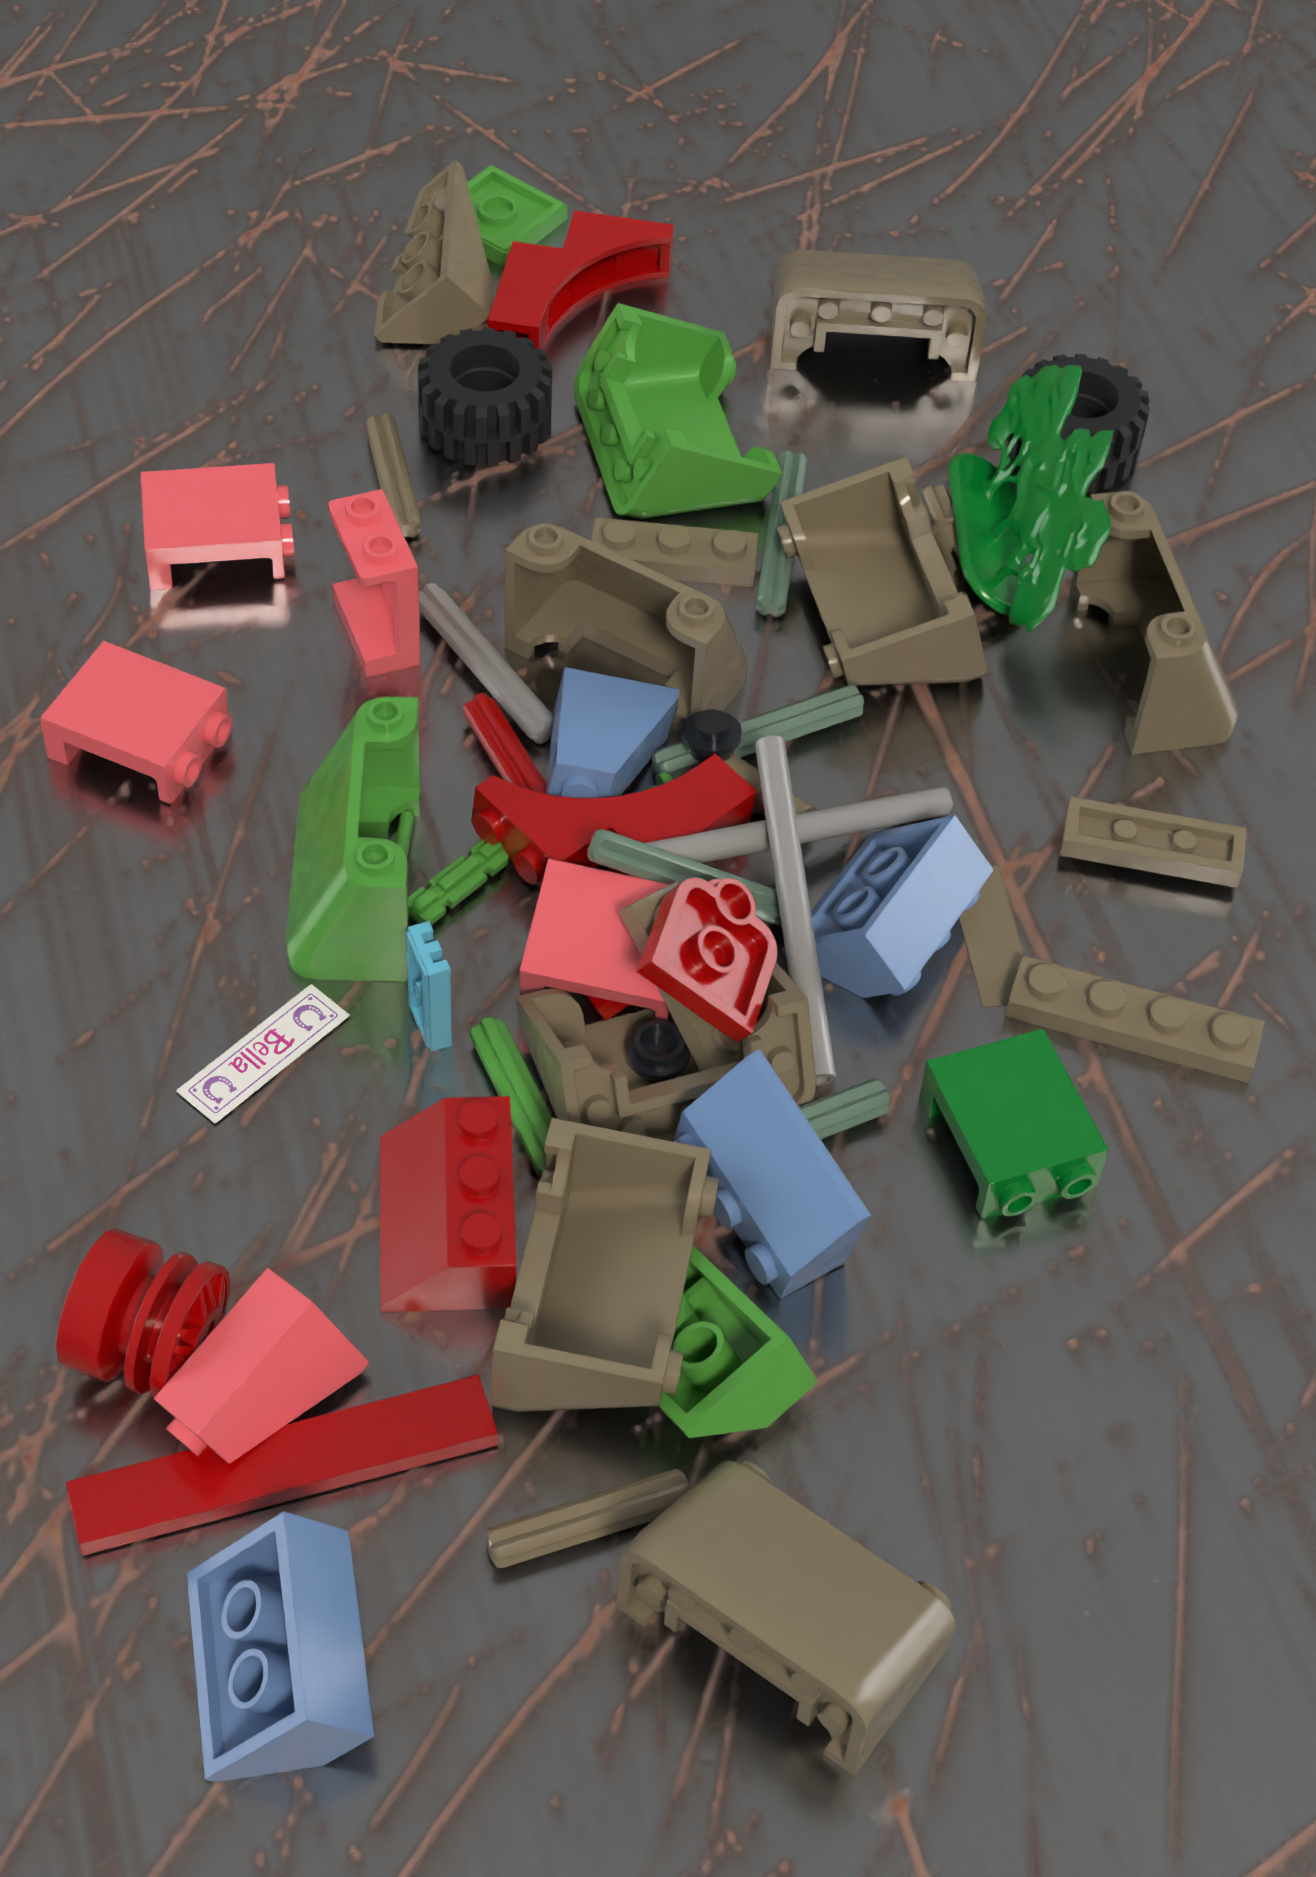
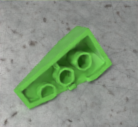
(735, 1362)

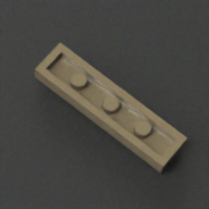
(1135, 1019)

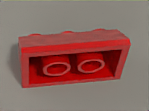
(448, 1208)

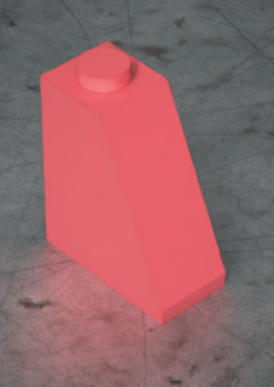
(258, 1371)

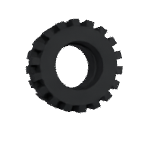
(484, 396)
(1104, 402)

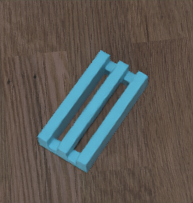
(429, 987)

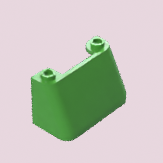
(658, 420)
(345, 878)

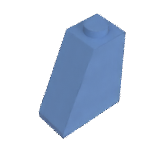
(605, 732)

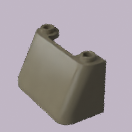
(877, 297)
(882, 582)
(1141, 584)
(576, 588)
(595, 1086)
(602, 1272)
(790, 1603)

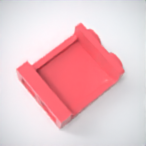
(213, 518)
(383, 600)
(138, 718)
(582, 940)

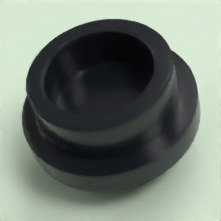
(711, 734)
(658, 1051)

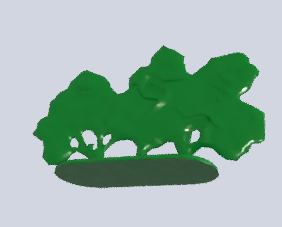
(1050, 509)

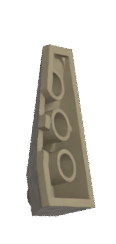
(442, 271)

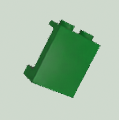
(1016, 1122)

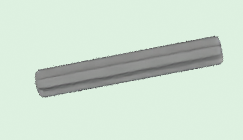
(486, 663)

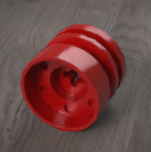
(138, 1312)

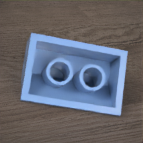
(896, 905)
(774, 1177)
(278, 1651)

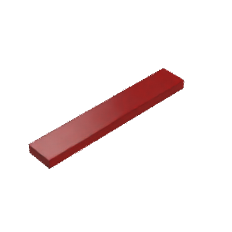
(286, 1466)

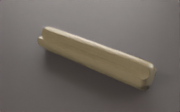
(393, 472)
(584, 1518)

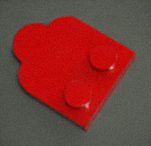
(712, 953)

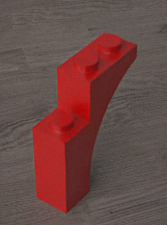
(599, 254)
(561, 828)

